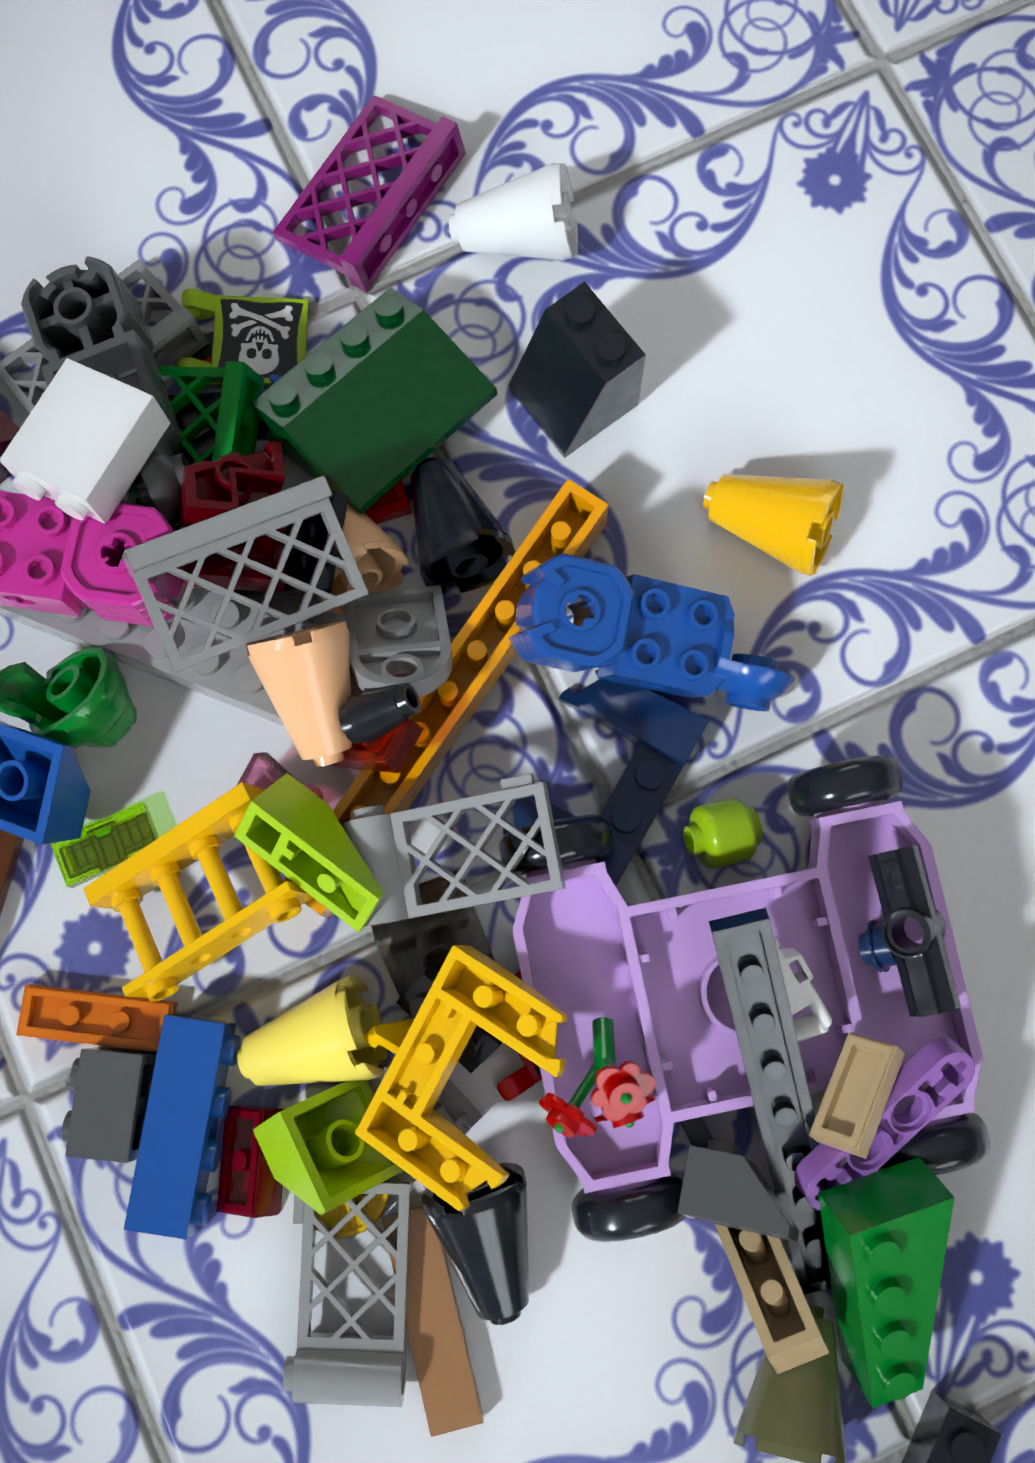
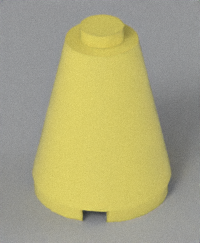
(316, 1040)

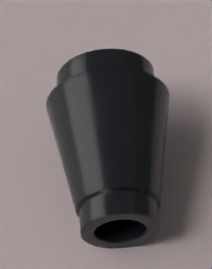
(376, 713)

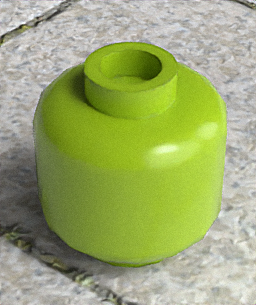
(723, 833)

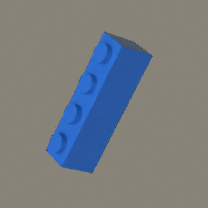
(181, 1127)

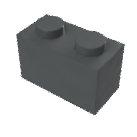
(108, 1104)

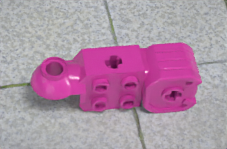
(72, 563)

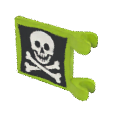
(252, 330)

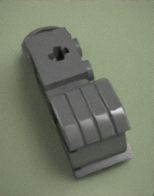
(101, 325)

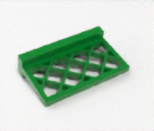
(236, 420)

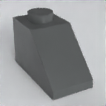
(731, 1193)

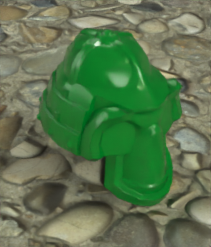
(77, 702)

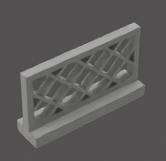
(172, 337)
(230, 530)

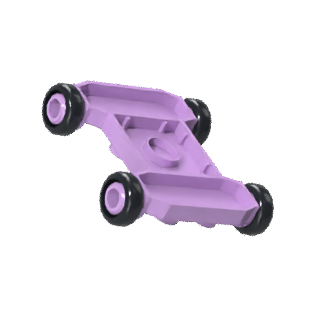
(664, 989)

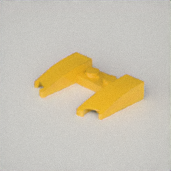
(401, 1114)

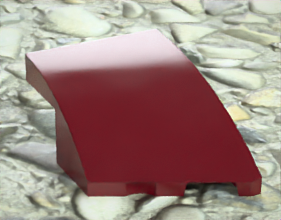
(225, 485)

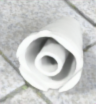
(521, 217)

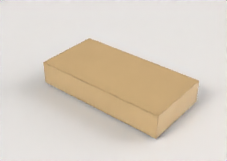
(857, 1095)

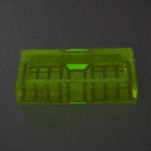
(105, 844)

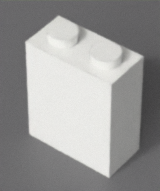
(85, 442)

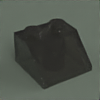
(418, 942)

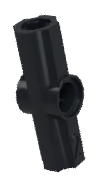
(924, 965)

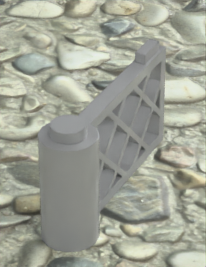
(388, 851)
(359, 1366)

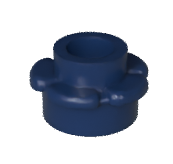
(874, 949)

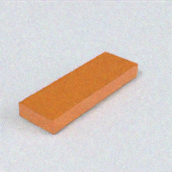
(92, 1017)

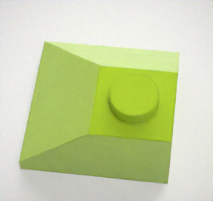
(316, 1150)

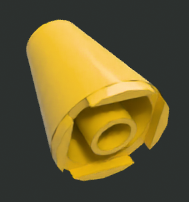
(778, 515)

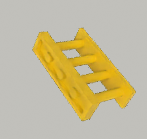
(162, 866)

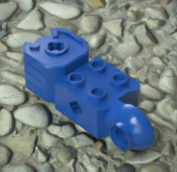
(639, 633)

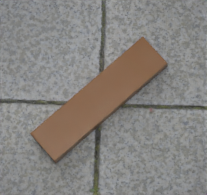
(437, 1331)

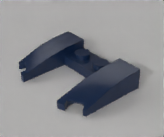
(665, 743)

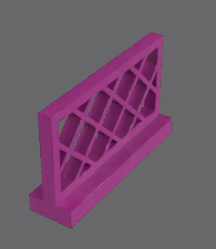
(399, 201)

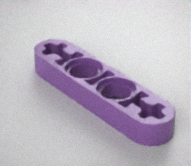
(893, 1128)

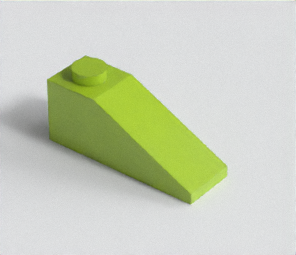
(310, 847)

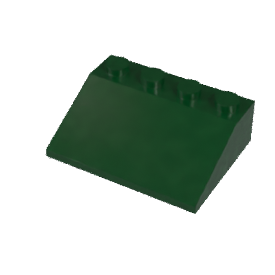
(373, 400)

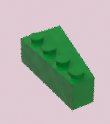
(886, 1272)

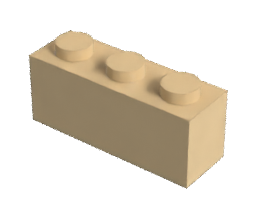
(773, 1298)

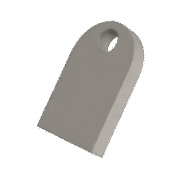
(397, 635)

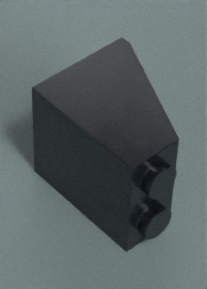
(578, 371)

